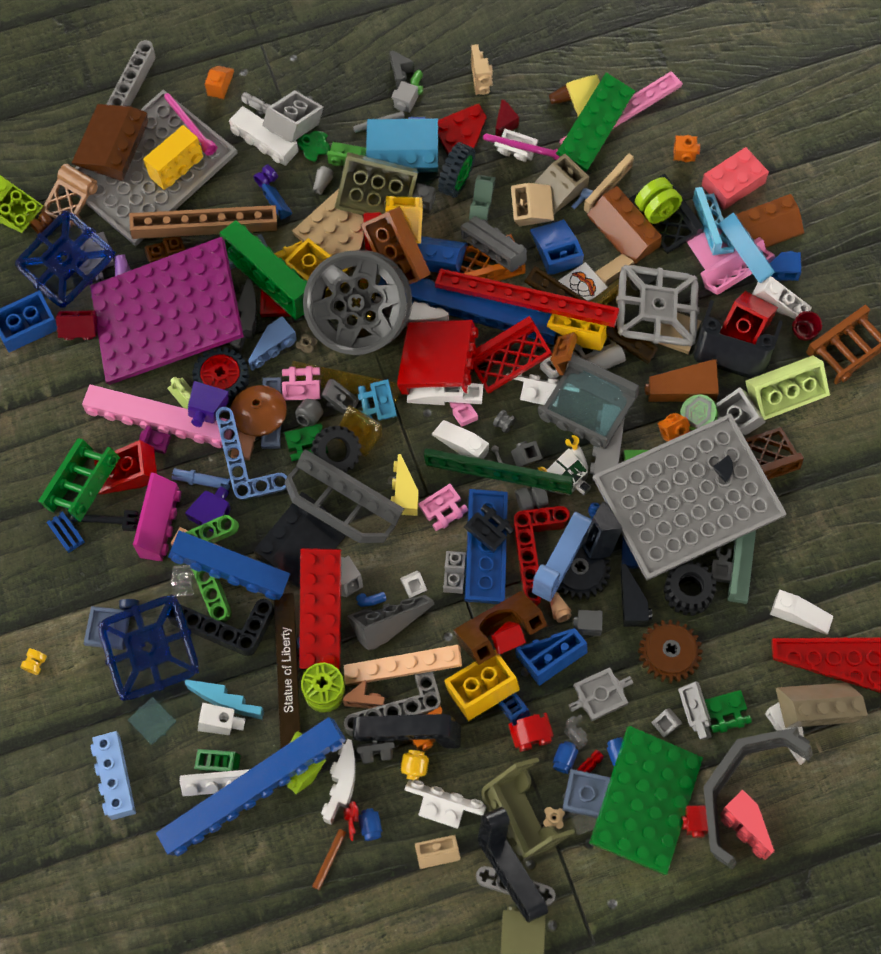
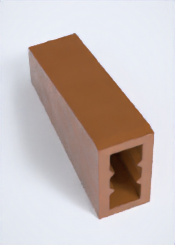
(684, 383)

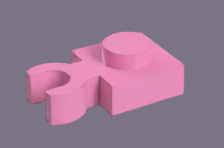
(464, 413)

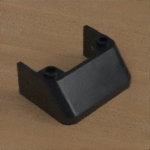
(731, 353)

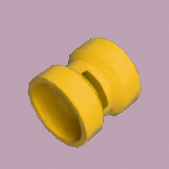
(33, 661)

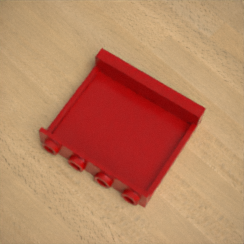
(437, 355)

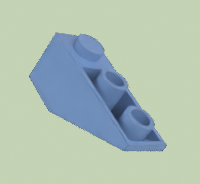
(274, 339)

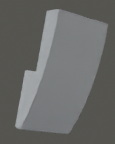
(454, 572)

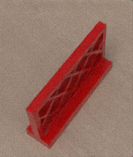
(498, 344)

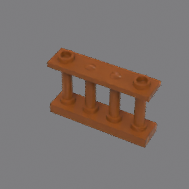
(833, 337)

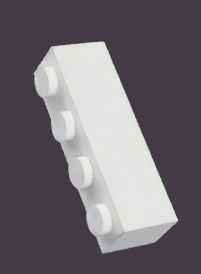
(250, 128)

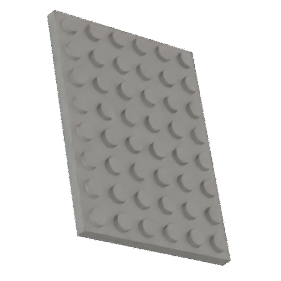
(138, 191)
(678, 504)

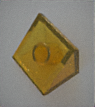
(364, 427)

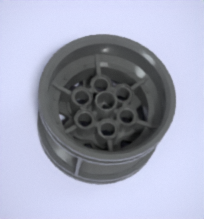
(320, 310)

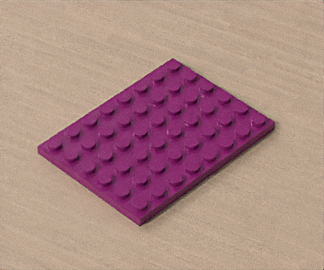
(166, 311)

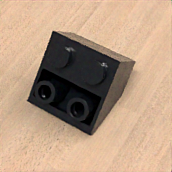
(602, 533)

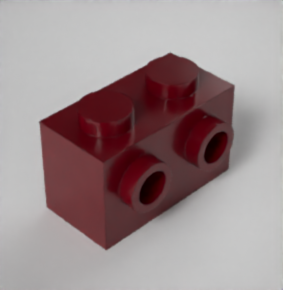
(77, 324)

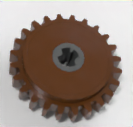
(667, 664)

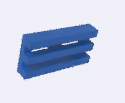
(56, 520)

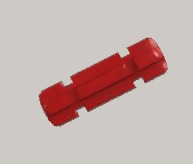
(590, 763)

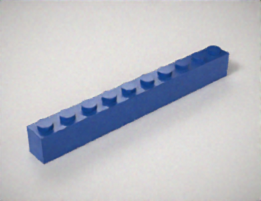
(478, 309)
(250, 787)

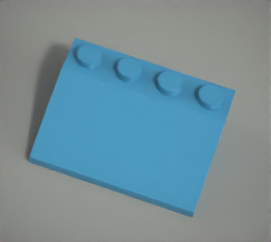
(404, 142)

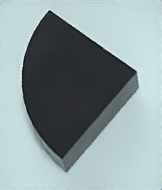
(724, 468)

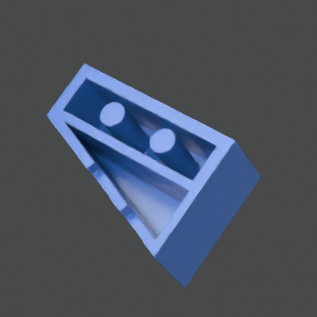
(551, 655)

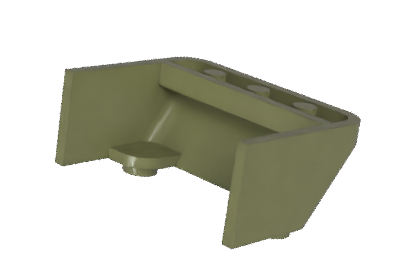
(524, 830)

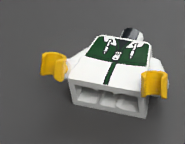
(571, 464)

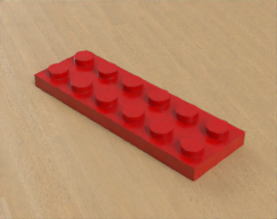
(320, 606)

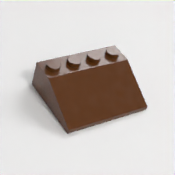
(111, 140)

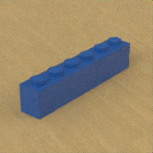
(228, 565)

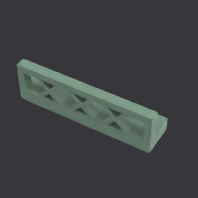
(741, 568)

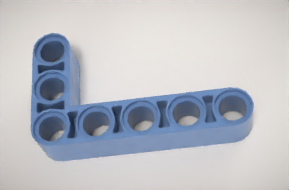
(240, 462)
(550, 576)

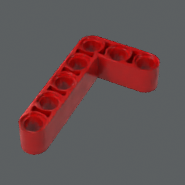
(529, 548)

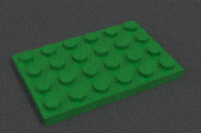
(646, 800)

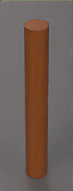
(329, 859)

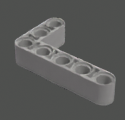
(401, 706)

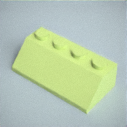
(788, 387)

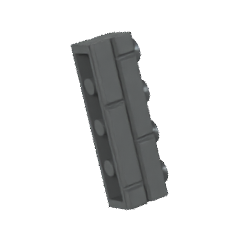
(494, 243)

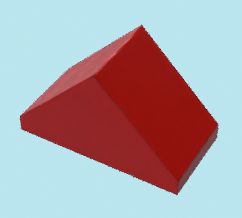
(508, 637)

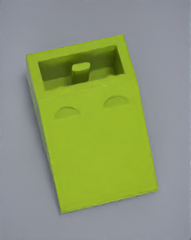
(16, 206)

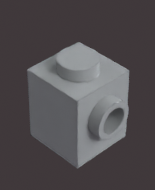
(405, 96)

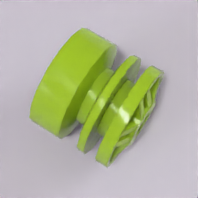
(325, 698)

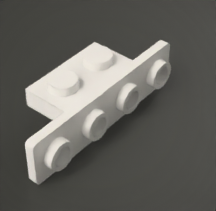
(535, 389)
(443, 806)

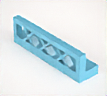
(707, 220)

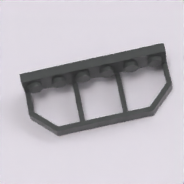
(348, 487)

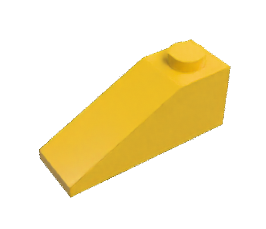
(589, 334)

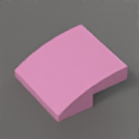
(702, 250)

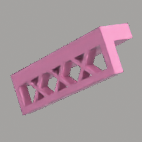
(730, 266)

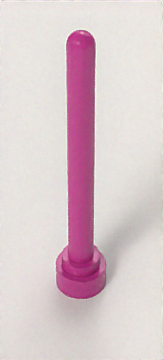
(207, 145)
(520, 145)

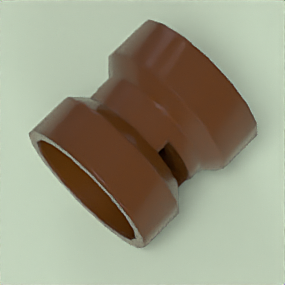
(41, 223)

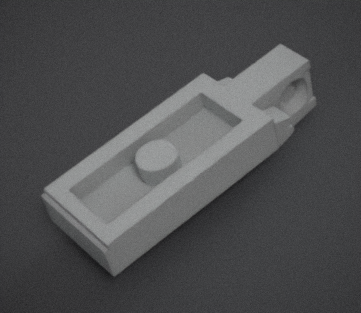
(696, 709)

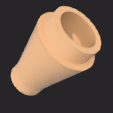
(560, 610)

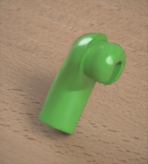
(415, 80)

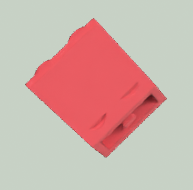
(746, 819)

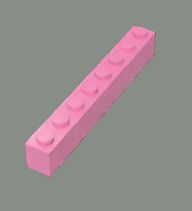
(143, 412)

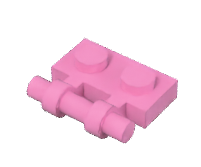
(301, 389)
(440, 502)

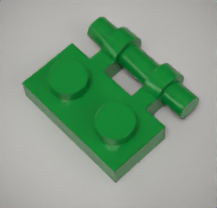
(301, 439)
(726, 705)

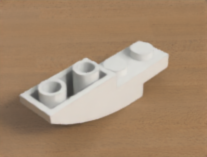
(420, 312)
(440, 395)
(344, 774)

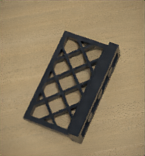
(686, 215)

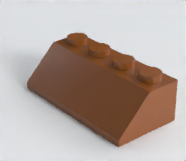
(773, 221)
(624, 225)
(393, 238)

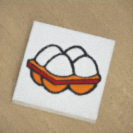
(584, 282)

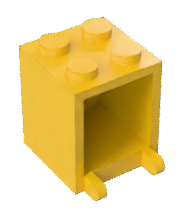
(412, 210)

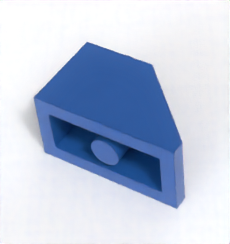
(787, 266)

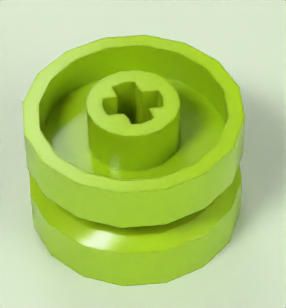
(658, 200)

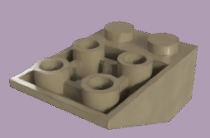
(566, 181)

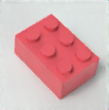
(735, 178)

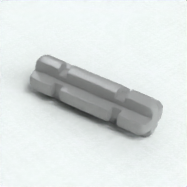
(254, 102)

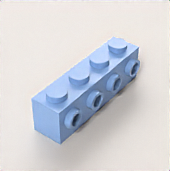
(113, 776)

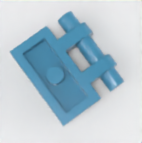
(382, 398)

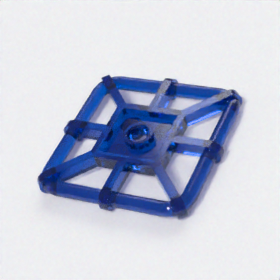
(64, 269)
(160, 650)

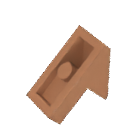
(358, 698)

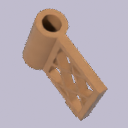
(75, 181)

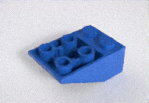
(557, 247)

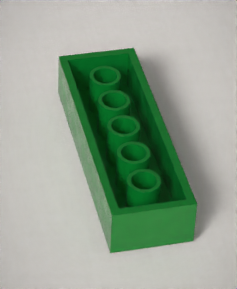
(265, 268)

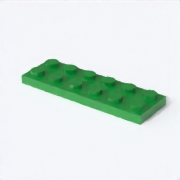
(596, 121)

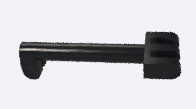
(125, 521)

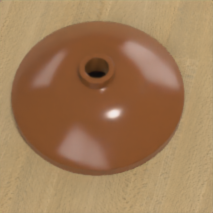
(262, 418)

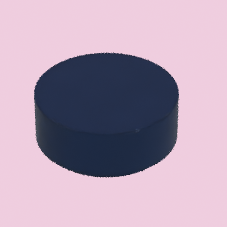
(126, 604)

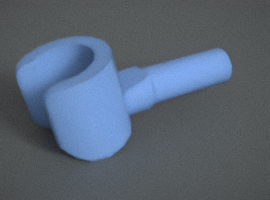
(584, 195)

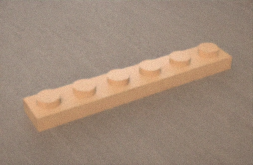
(403, 665)

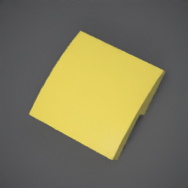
(581, 91)

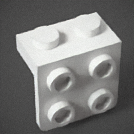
(521, 155)

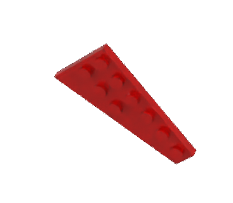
(843, 659)

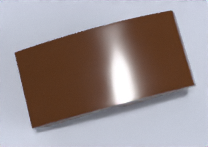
(162, 250)

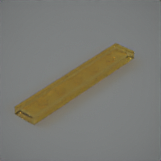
(347, 380)

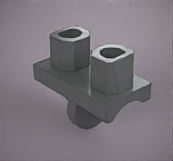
(385, 747)

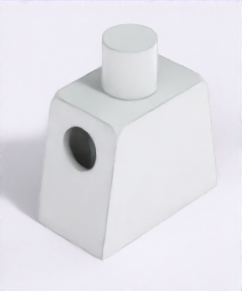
(211, 716)

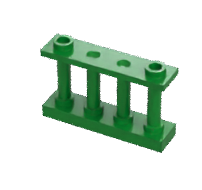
(66, 474)

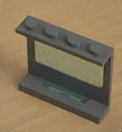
(589, 402)

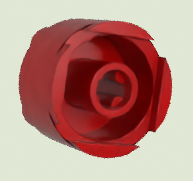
(531, 731)

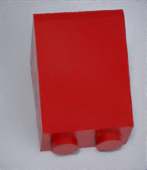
(748, 318)

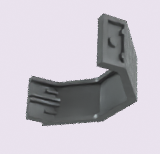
(784, 738)

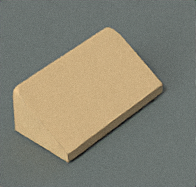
(612, 270)
(437, 851)

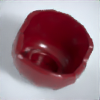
(807, 325)

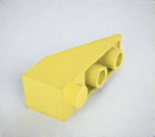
(405, 489)

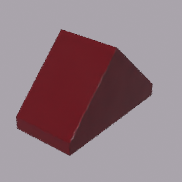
(506, 119)

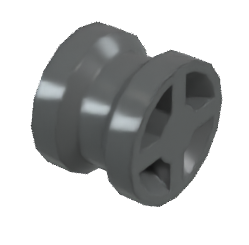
(504, 421)

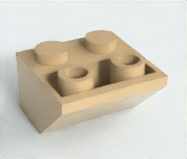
(532, 203)

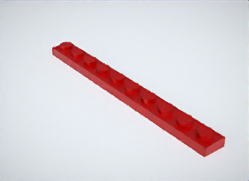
(527, 297)

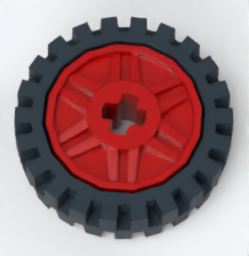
(219, 363)

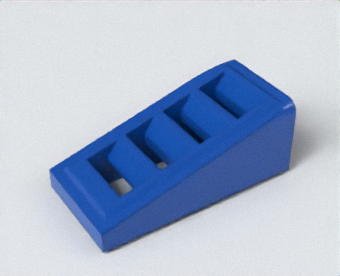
(516, 713)

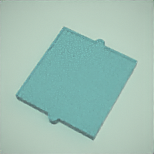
(152, 720)

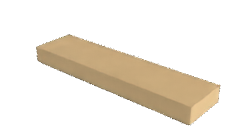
(609, 182)

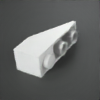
(781, 297)

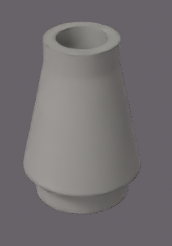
(323, 178)

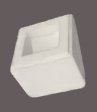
(413, 584)

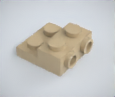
(481, 71)

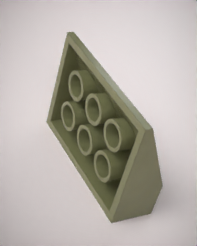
(368, 182)

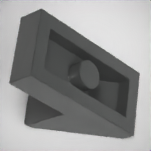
(400, 66)
(338, 397)

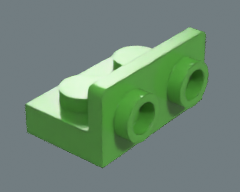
(338, 153)

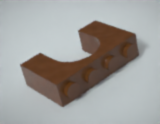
(475, 632)

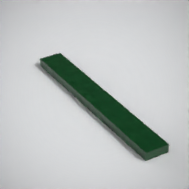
(499, 471)

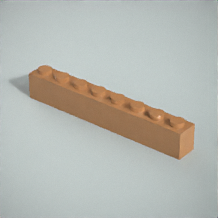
(201, 221)

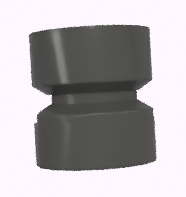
(532, 497)

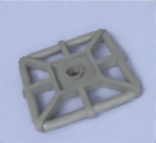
(649, 312)

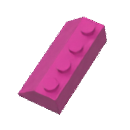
(156, 518)

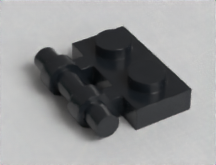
(485, 531)

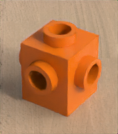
(686, 148)
(673, 426)

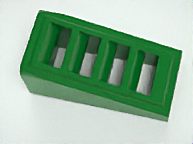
(230, 762)

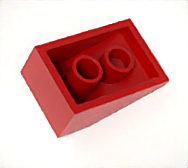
(132, 469)

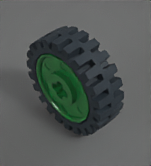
(456, 170)

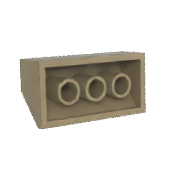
(820, 705)

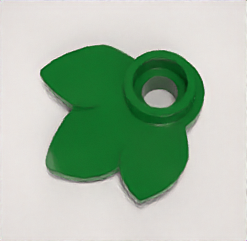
(316, 145)

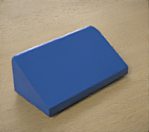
(275, 198)

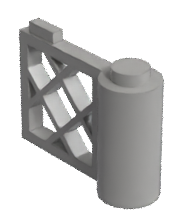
(606, 358)

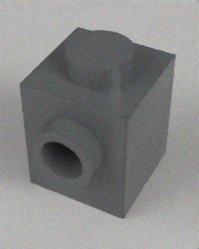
(428, 196)
(526, 453)
(588, 622)

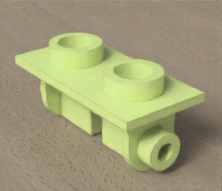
(180, 390)

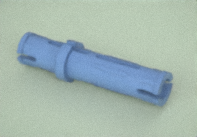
(200, 479)

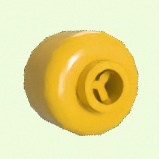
(414, 764)

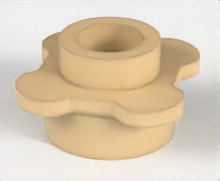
(553, 812)

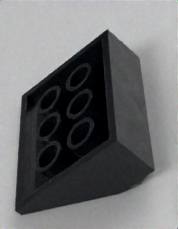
(291, 533)

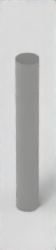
(399, 115)

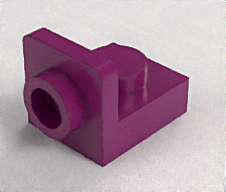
(156, 439)

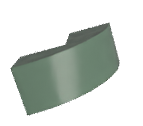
(482, 197)

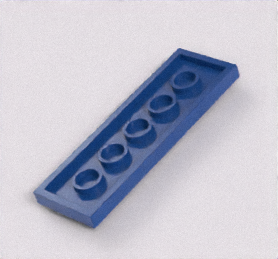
(484, 568)

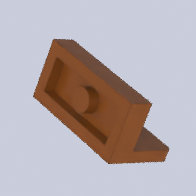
(563, 351)

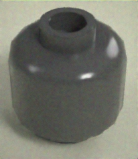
(309, 412)

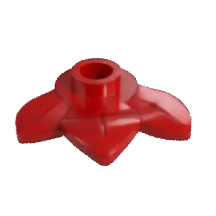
(352, 815)

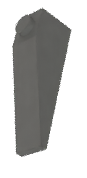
(381, 625)

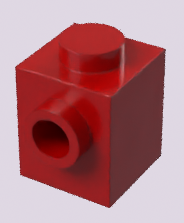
(695, 821)

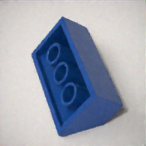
(442, 253)

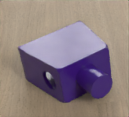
(205, 402)
(209, 507)

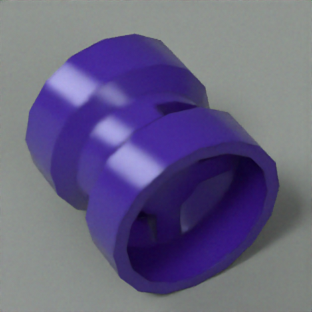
(266, 176)

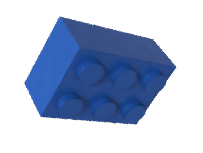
(25, 321)

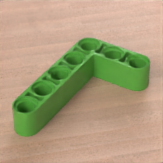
(214, 583)

